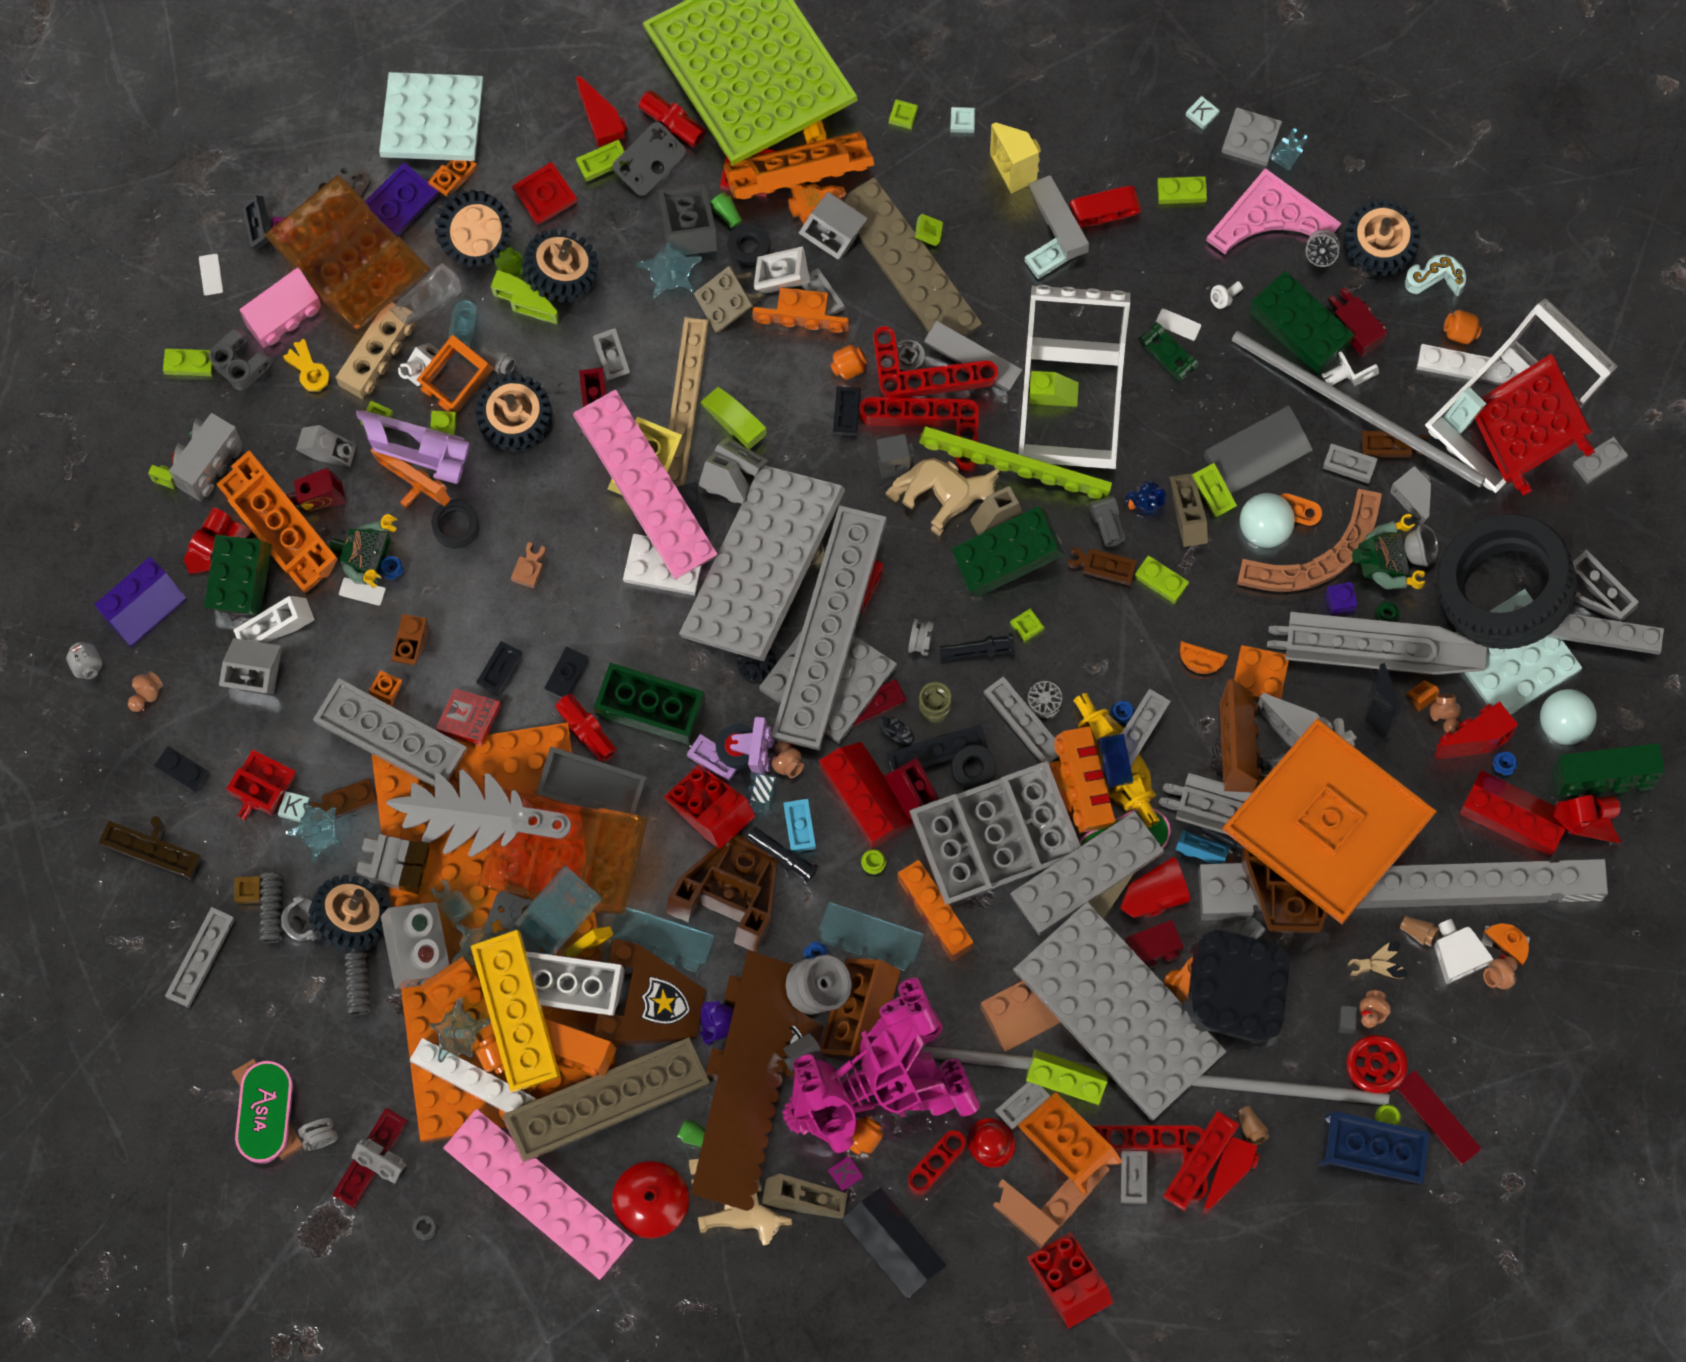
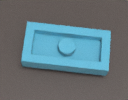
(799, 825)

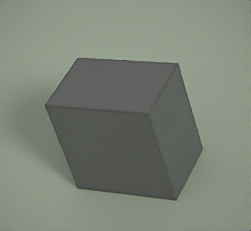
(1347, 1019)

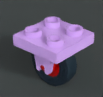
(743, 747)

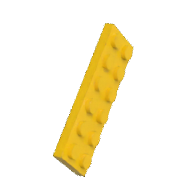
(515, 1011)

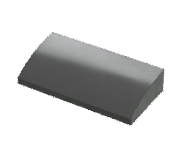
(1259, 450)
(589, 783)

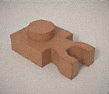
(529, 569)

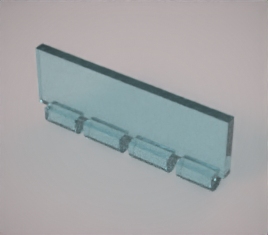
(867, 931)
(666, 936)

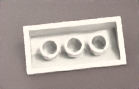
(577, 983)

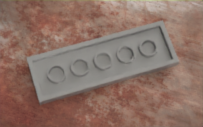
(389, 733)
(1087, 873)

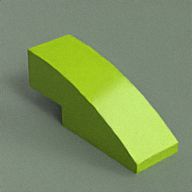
(523, 298)
(734, 417)

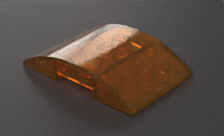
(346, 253)
(598, 849)

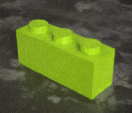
(1066, 1077)

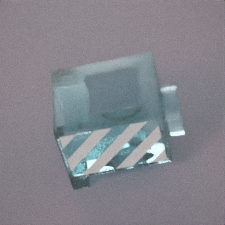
(761, 792)

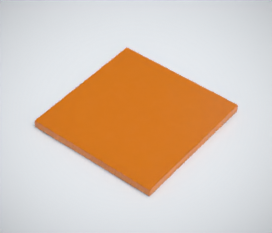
(1329, 821)

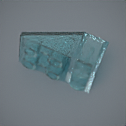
(558, 911)

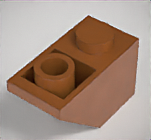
(410, 639)

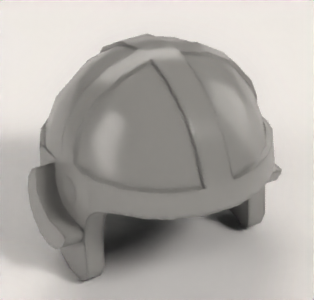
(296, 921)

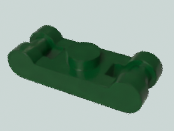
(1168, 352)

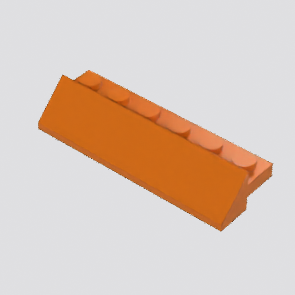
(798, 165)
(277, 522)

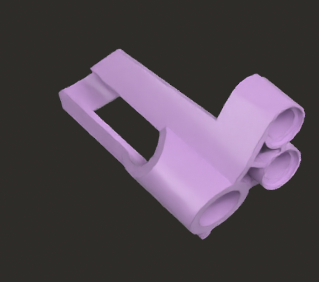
(437, 449)

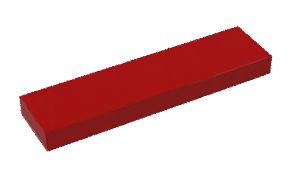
(1201, 1160)

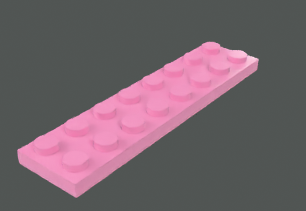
(645, 484)
(538, 1195)

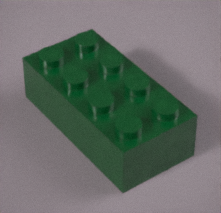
(1301, 323)
(1007, 551)
(649, 703)
(1608, 771)

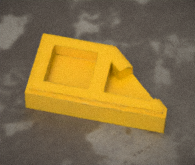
(590, 940)

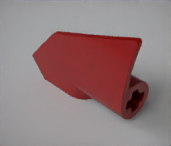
(202, 543)
(1589, 816)
(1156, 891)

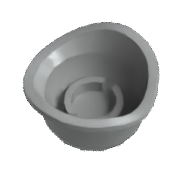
(1422, 546)

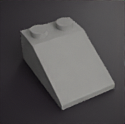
(1286, 718)

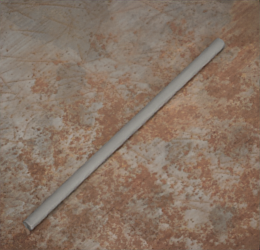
(1359, 409)

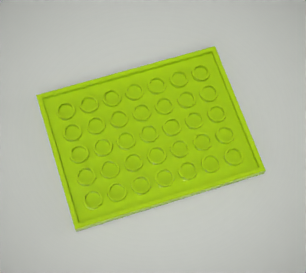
(750, 69)

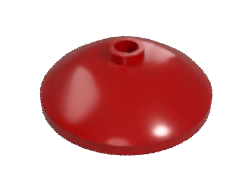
(656, 1216)

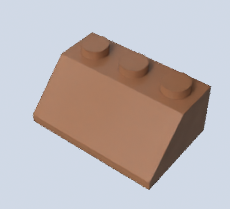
(1017, 1016)

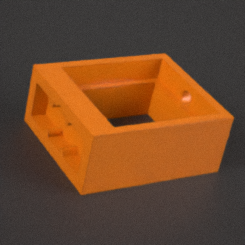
(440, 360)

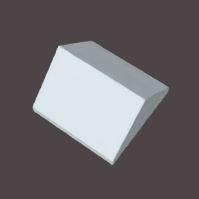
(782, 270)

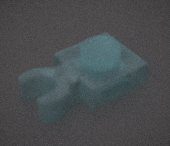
(1288, 150)
(454, 904)

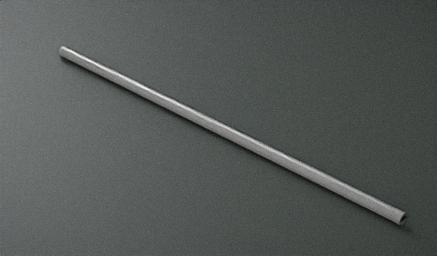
(1204, 1080)

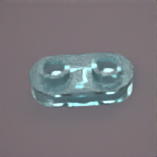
(461, 325)

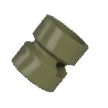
(935, 702)

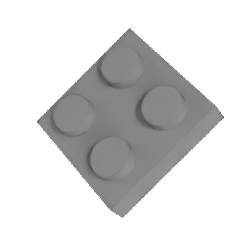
(1251, 136)

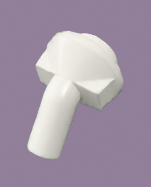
(1222, 297)
(1340, 730)

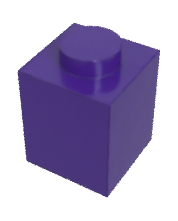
(1341, 599)

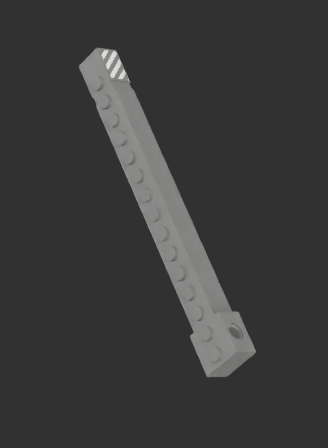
(1228, 895)

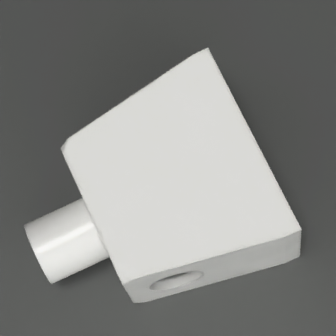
(1460, 952)

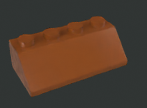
(1239, 738)
(871, 988)

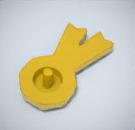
(313, 375)

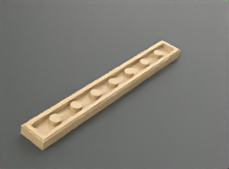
(686, 394)

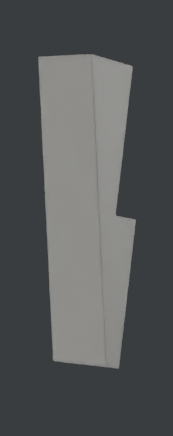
(1059, 217)
(965, 351)

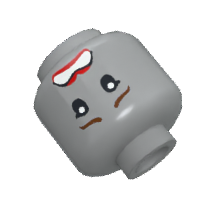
(84, 659)

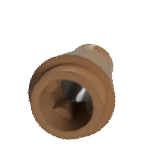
(1420, 930)
(1253, 1128)

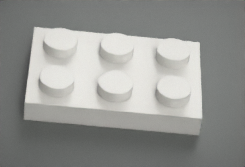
(647, 569)

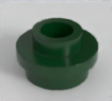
(1379, 613)

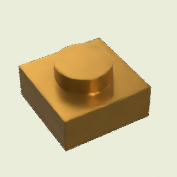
(247, 890)

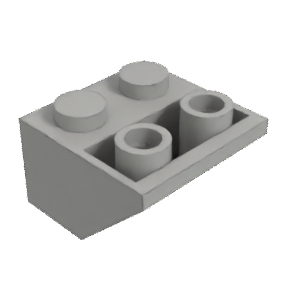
(833, 225)
(251, 666)

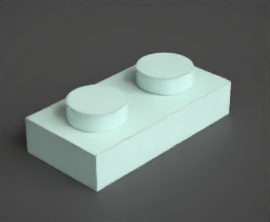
(1045, 259)
(1464, 410)

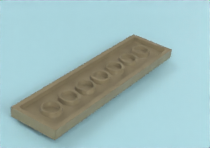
(909, 262)
(605, 1100)

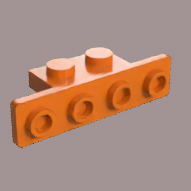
(801, 309)

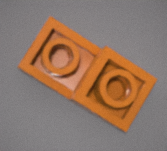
(452, 176)
(385, 687)

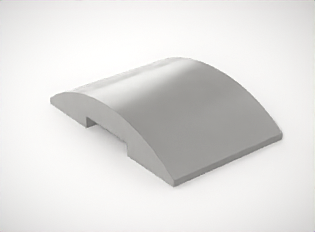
(995, 833)

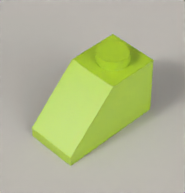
(1052, 389)

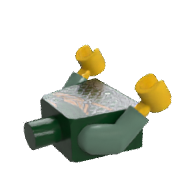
(365, 550)
(1385, 557)

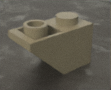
(996, 510)

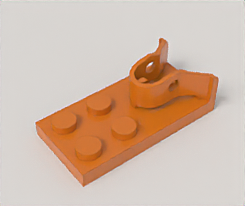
(1068, 1140)

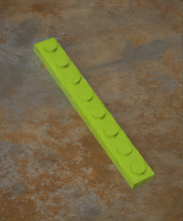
(1006, 460)

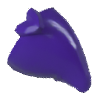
(715, 1021)

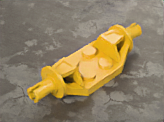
(1141, 789)

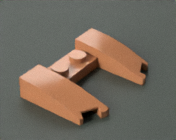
(1044, 1223)

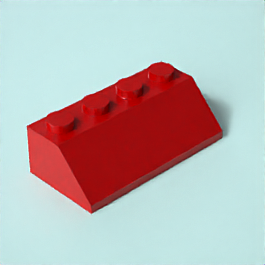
(864, 793)
(1513, 814)

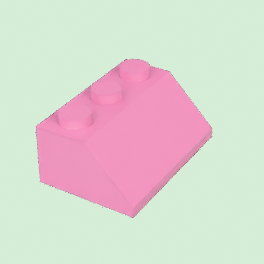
(280, 308)

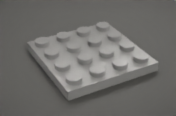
(860, 681)

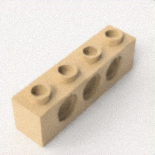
(362, 355)

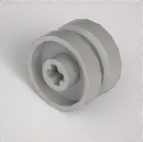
(818, 984)

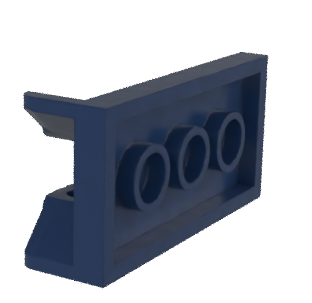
(1376, 1147)

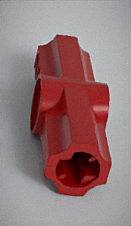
(672, 118)
(585, 728)

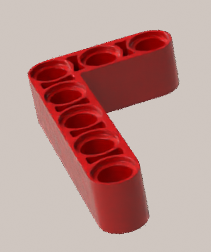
(926, 375)
(931, 407)
(1155, 1143)

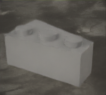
(1601, 590)

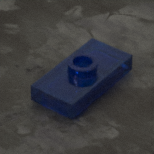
(1115, 760)

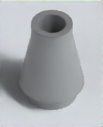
(501, 361)

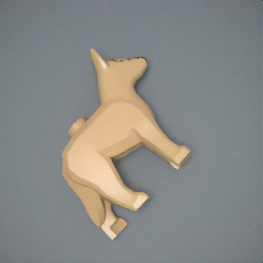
(949, 486)
(759, 1217)

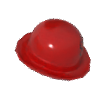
(991, 1142)

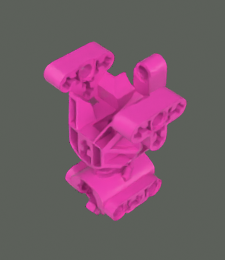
(891, 1070)

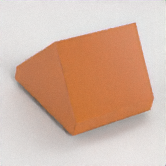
(1423, 694)

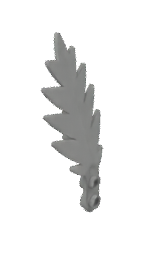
(473, 813)

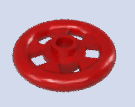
(1386, 1045)

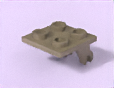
(725, 299)

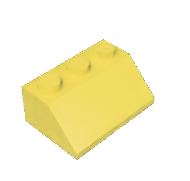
(1014, 156)
(662, 440)

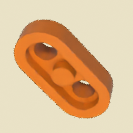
(1299, 507)

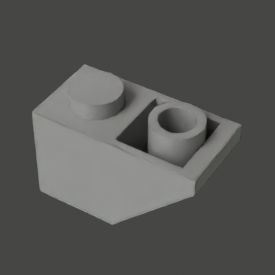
(326, 446)
(724, 478)

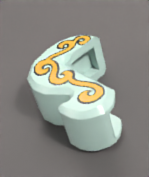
(1436, 269)

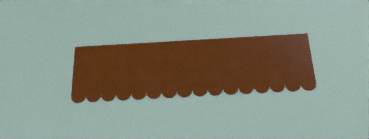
(746, 1085)

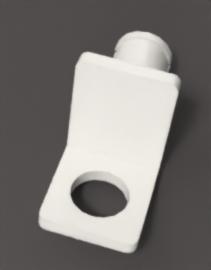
(417, 362)
(1344, 371)

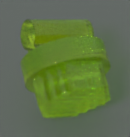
(510, 262)

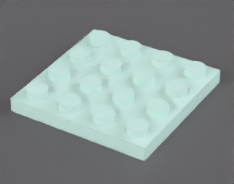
(431, 116)
(1525, 672)

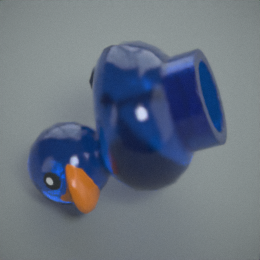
(1148, 498)

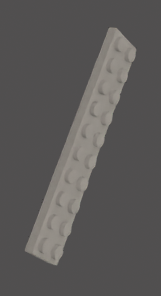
(829, 628)

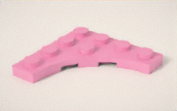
(1267, 207)

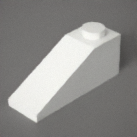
(276, 621)

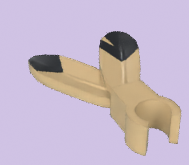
(1379, 964)

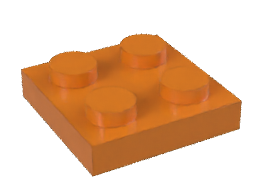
(1261, 671)
(450, 985)

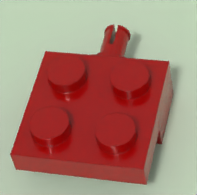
(260, 784)

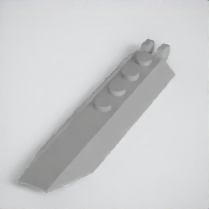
(1375, 642)
(1203, 802)

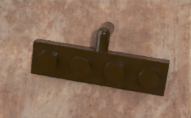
(150, 848)

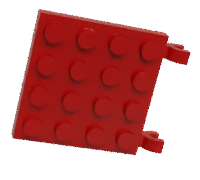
(1532, 421)

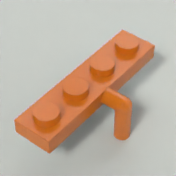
(417, 478)

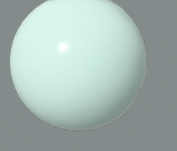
(1267, 520)
(1568, 717)

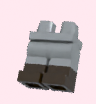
(394, 862)

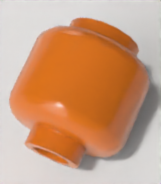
(1462, 327)
(849, 362)
(489, 1055)
(866, 1135)

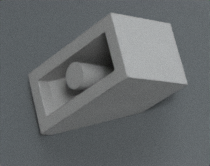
(1414, 493)

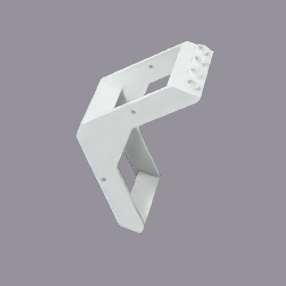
(1081, 353)
(1519, 360)

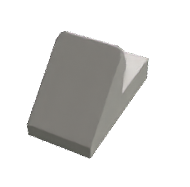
(610, 353)

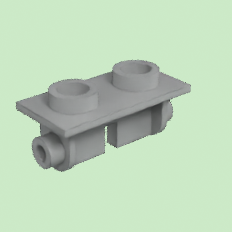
(368, 1154)

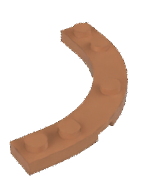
(1323, 568)

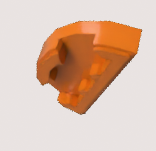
(1201, 659)
(1509, 940)

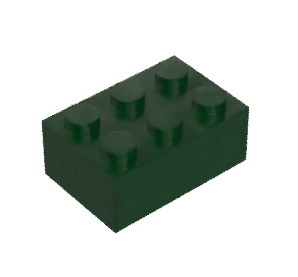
(237, 575)

